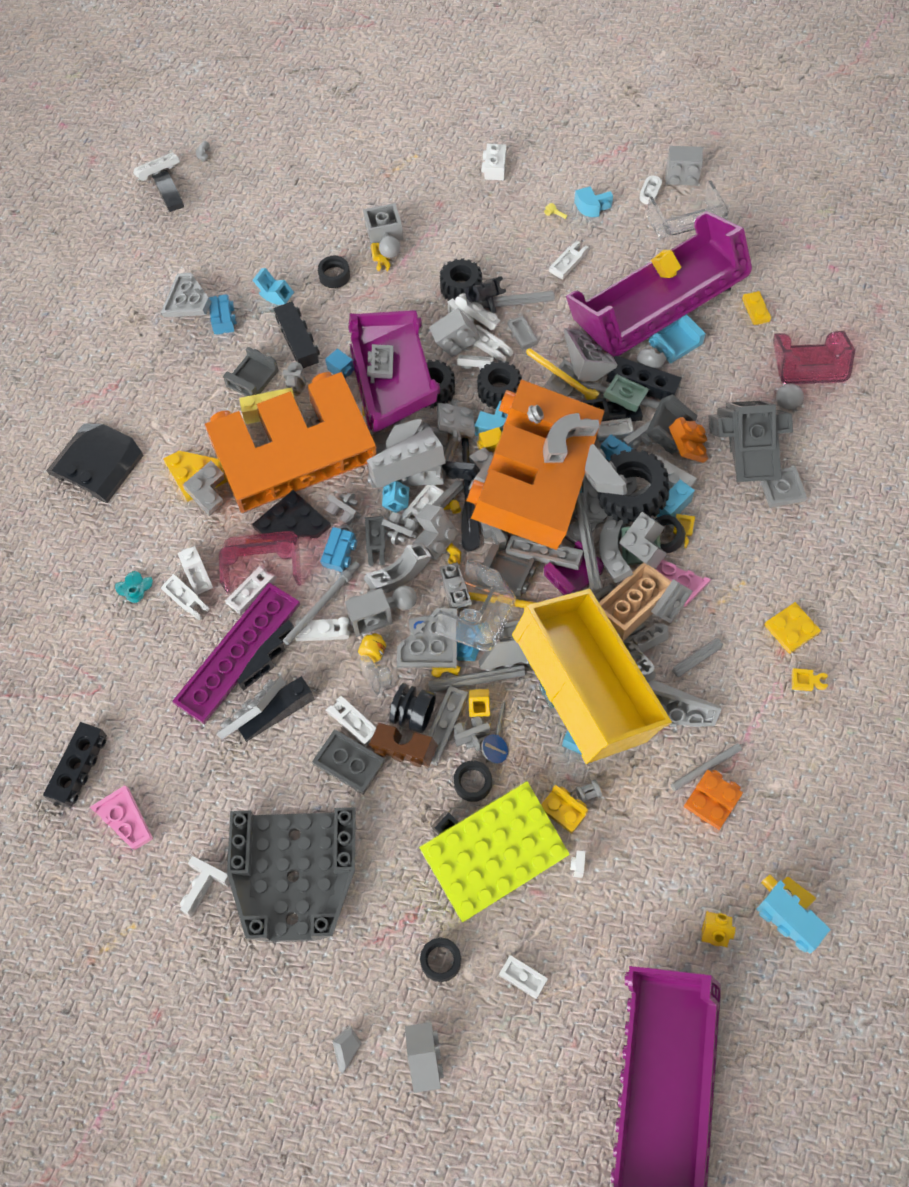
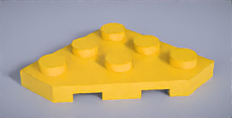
(185, 464)

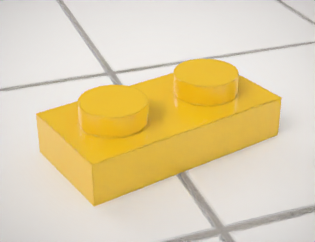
(756, 308)

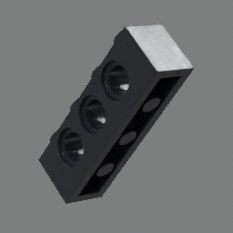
(646, 377)
(65, 771)

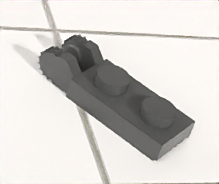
(375, 538)

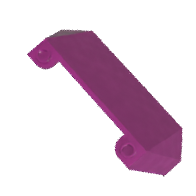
(410, 385)

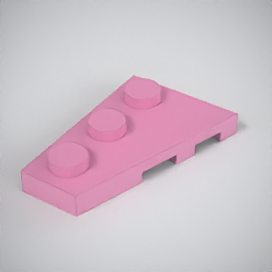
(686, 578)
(124, 817)

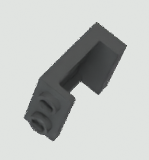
(252, 373)
(666, 413)
(513, 569)

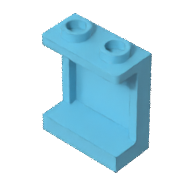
(678, 338)

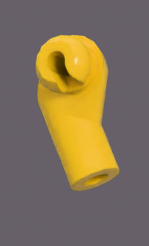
(455, 554)
(437, 672)

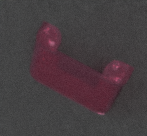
(814, 363)

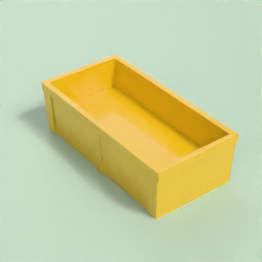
(589, 675)

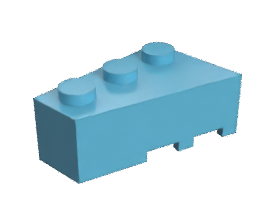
(793, 919)

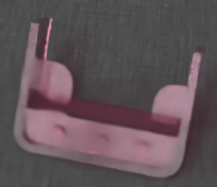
(283, 543)

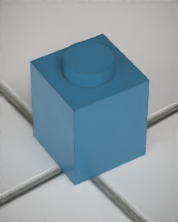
(339, 362)

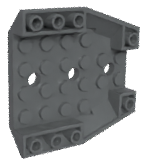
(264, 857)

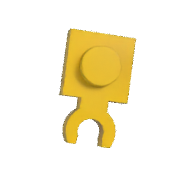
(377, 256)
(688, 524)
(805, 680)

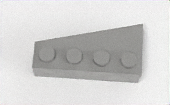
(407, 458)

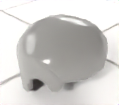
(651, 359)
(790, 396)

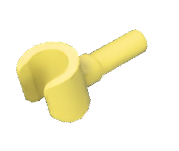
(551, 208)

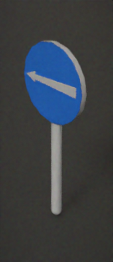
(494, 746)

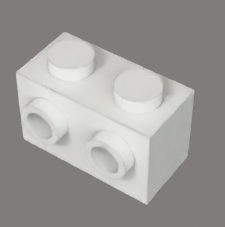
(494, 161)

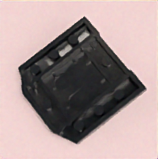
(97, 460)

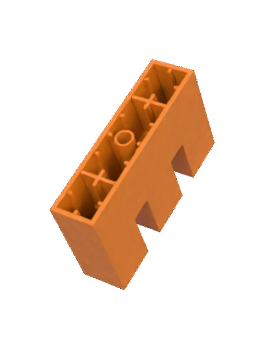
(295, 454)
(522, 490)

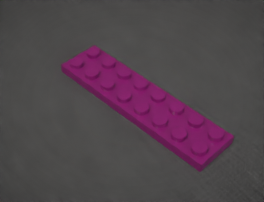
(226, 663)

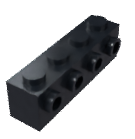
(296, 334)

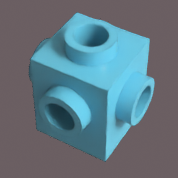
(395, 496)

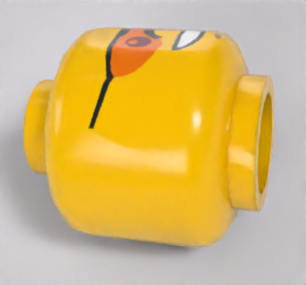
(373, 647)

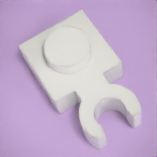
(577, 864)

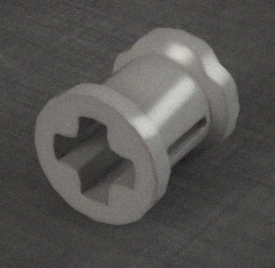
(596, 791)

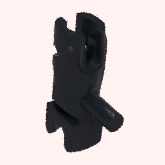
(485, 291)

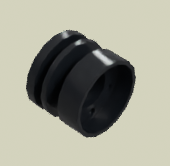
(416, 709)

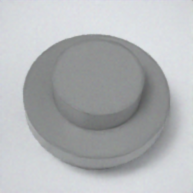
(535, 413)

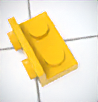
(564, 808)

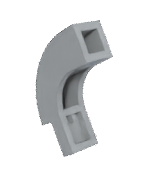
(570, 425)
(402, 571)

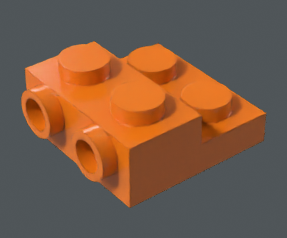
(689, 439)
(713, 798)

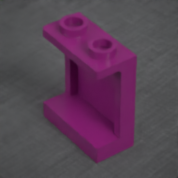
(568, 579)

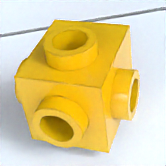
(717, 929)

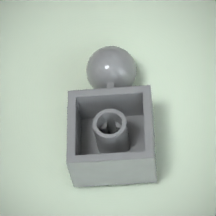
(384, 228)
(373, 609)

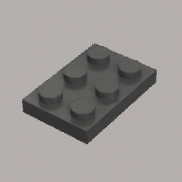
(348, 761)

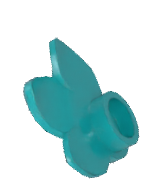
(134, 586)

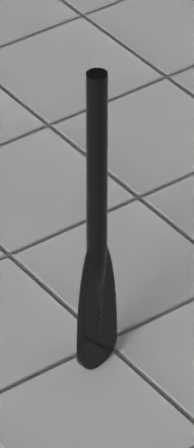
(469, 528)

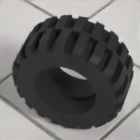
(654, 498)

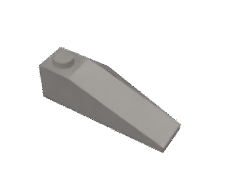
(587, 358)
(685, 708)

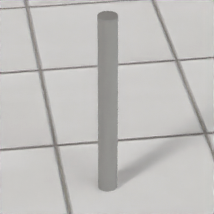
(708, 765)

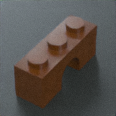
(417, 751)

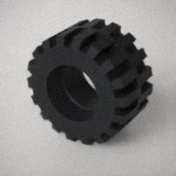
(458, 271)
(497, 373)
(444, 376)

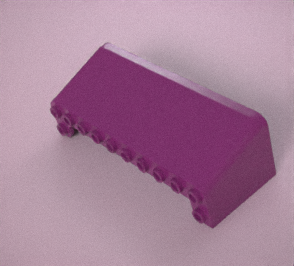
(648, 303)
(667, 1079)

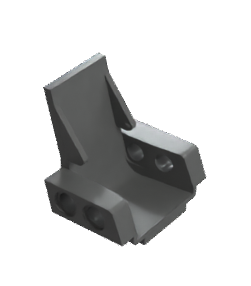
(755, 437)

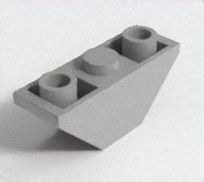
(404, 431)
(603, 473)
(455, 586)
(505, 653)

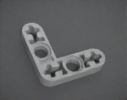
(655, 635)

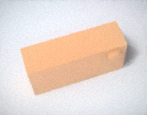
(634, 599)

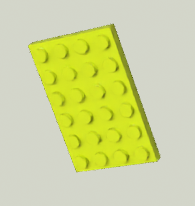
(494, 851)

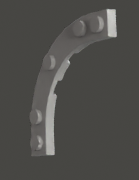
(609, 547)

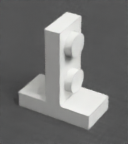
(195, 570)
(201, 884)

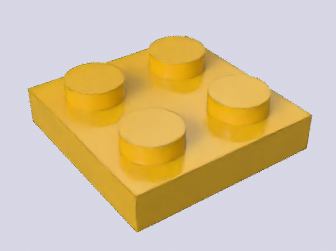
(792, 627)

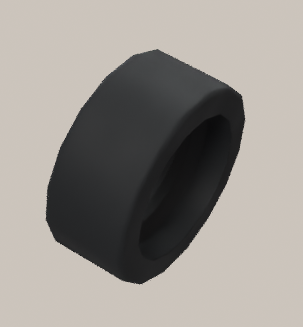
(330, 262)
(677, 542)
(472, 796)
(440, 942)

